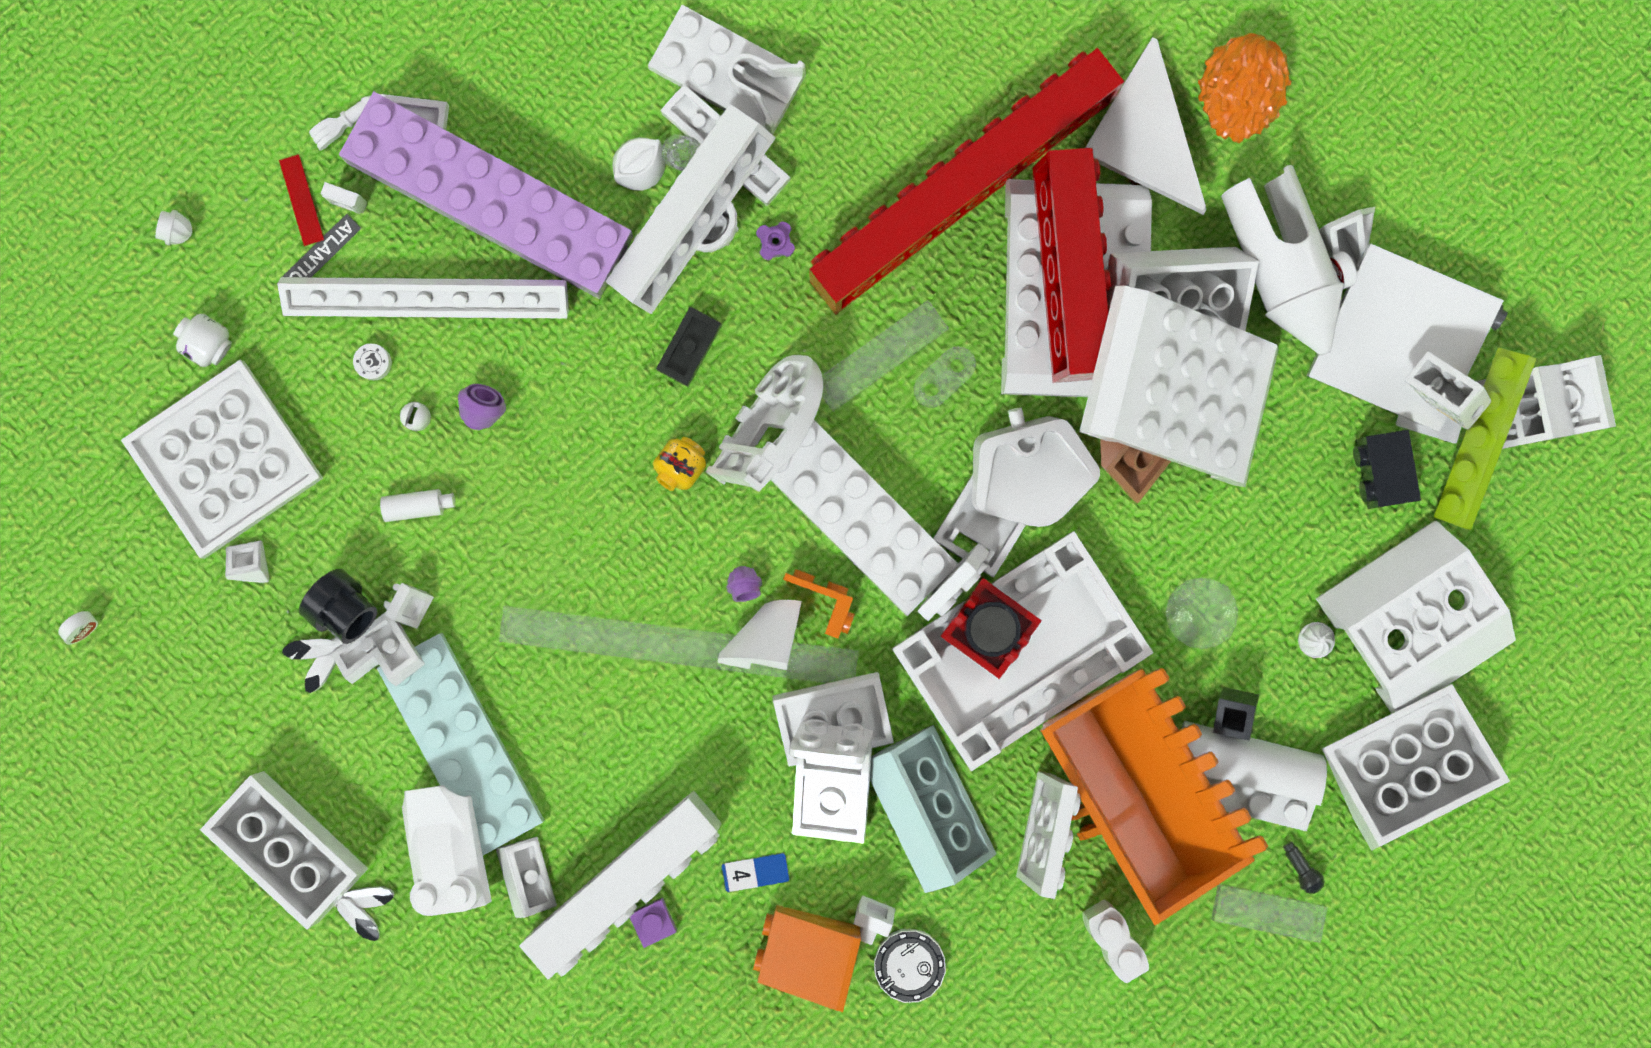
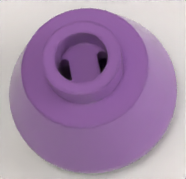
(480, 406)

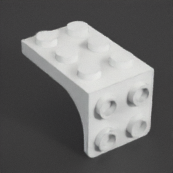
(831, 780)

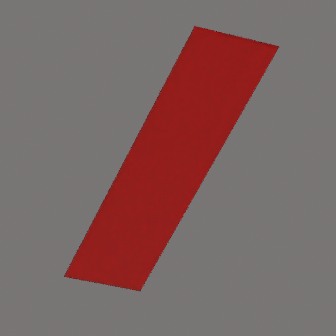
(301, 200)

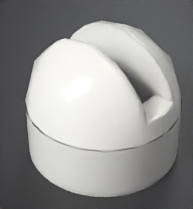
(421, 418)

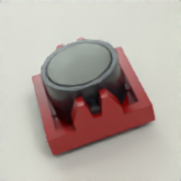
(991, 628)

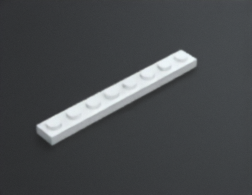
(423, 297)

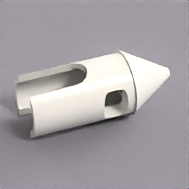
(1291, 275)

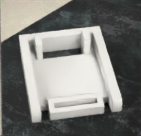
(992, 532)

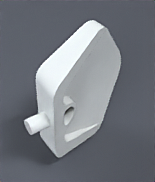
(1031, 470)

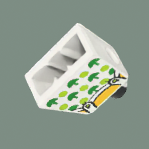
(1456, 395)

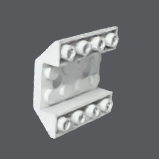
(1410, 593)

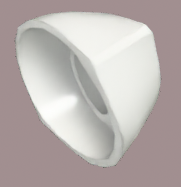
(638, 163)

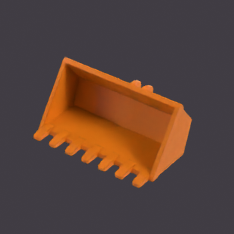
(1150, 793)

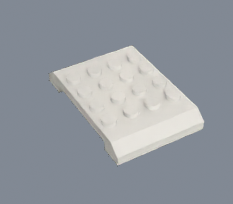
(1027, 352)
(1179, 385)
(1072, 652)

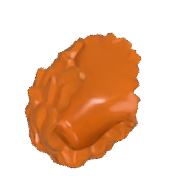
(1244, 86)

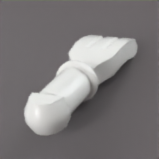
(332, 128)

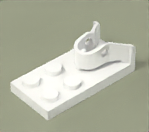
(727, 68)

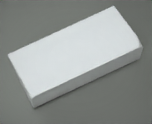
(526, 877)

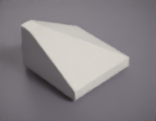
(247, 562)

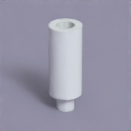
(415, 505)

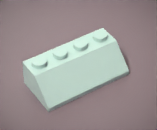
(930, 810)

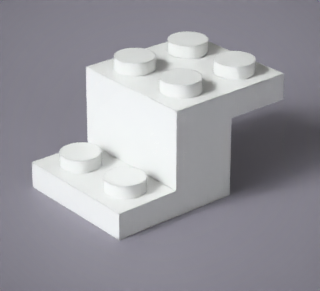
(1562, 402)

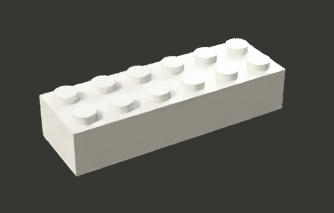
(863, 520)
(622, 883)

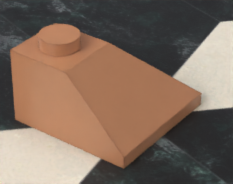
(1131, 468)

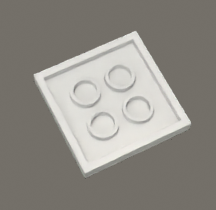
(1048, 834)

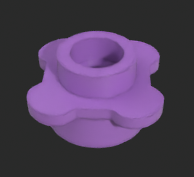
(783, 247)

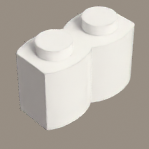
(1113, 937)

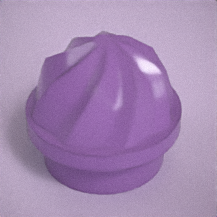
(744, 584)

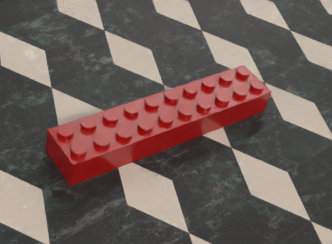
(965, 180)

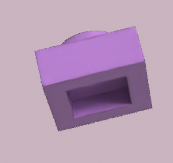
(653, 922)

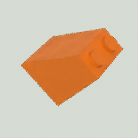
(808, 956)

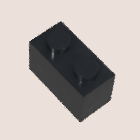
(1386, 469)

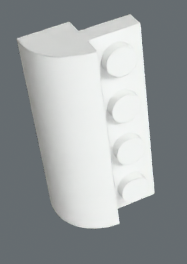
(1268, 778)

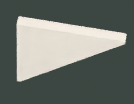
(1146, 136)

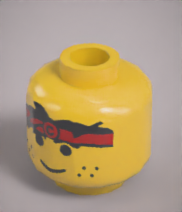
(679, 464)

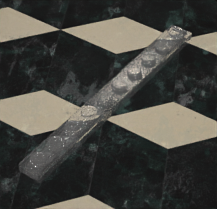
(663, 644)

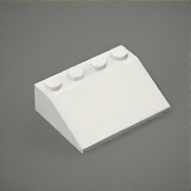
(1205, 279)
(1413, 767)

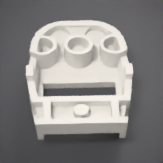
(785, 400)

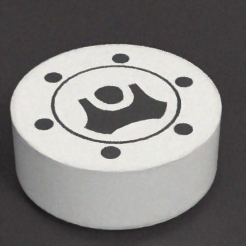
(372, 362)

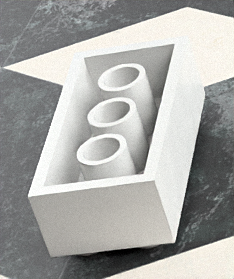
(284, 849)

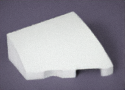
(765, 638)

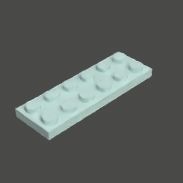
(464, 744)

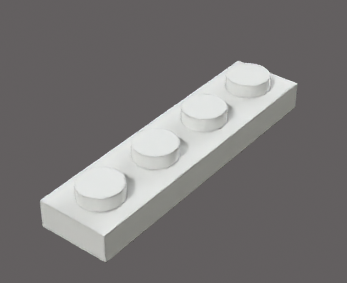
(697, 119)

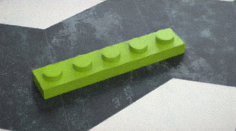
(1485, 439)

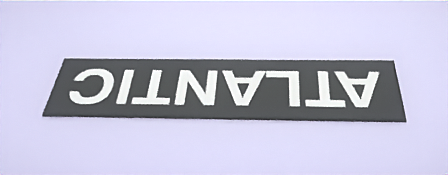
(325, 249)

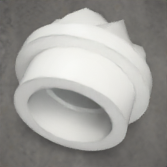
(173, 228)
(1316, 640)

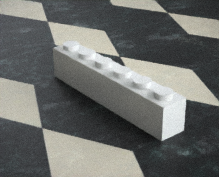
(690, 209)

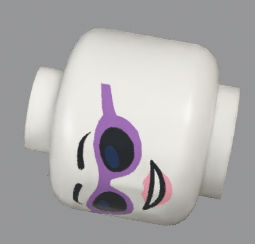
(202, 340)

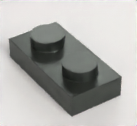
(689, 346)

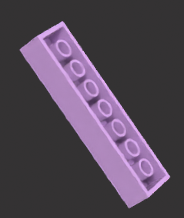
(485, 195)

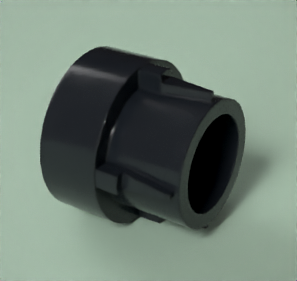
(338, 606)

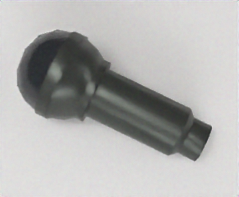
(1309, 879)

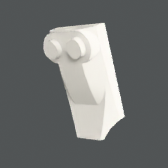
(444, 852)

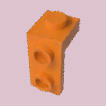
(840, 618)

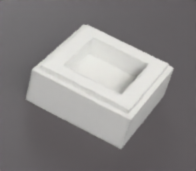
(343, 198)

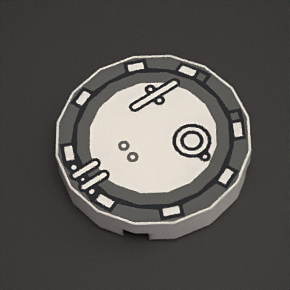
(909, 965)

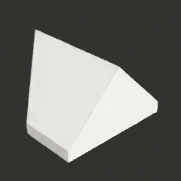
(1349, 234)

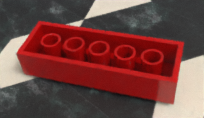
(1072, 260)

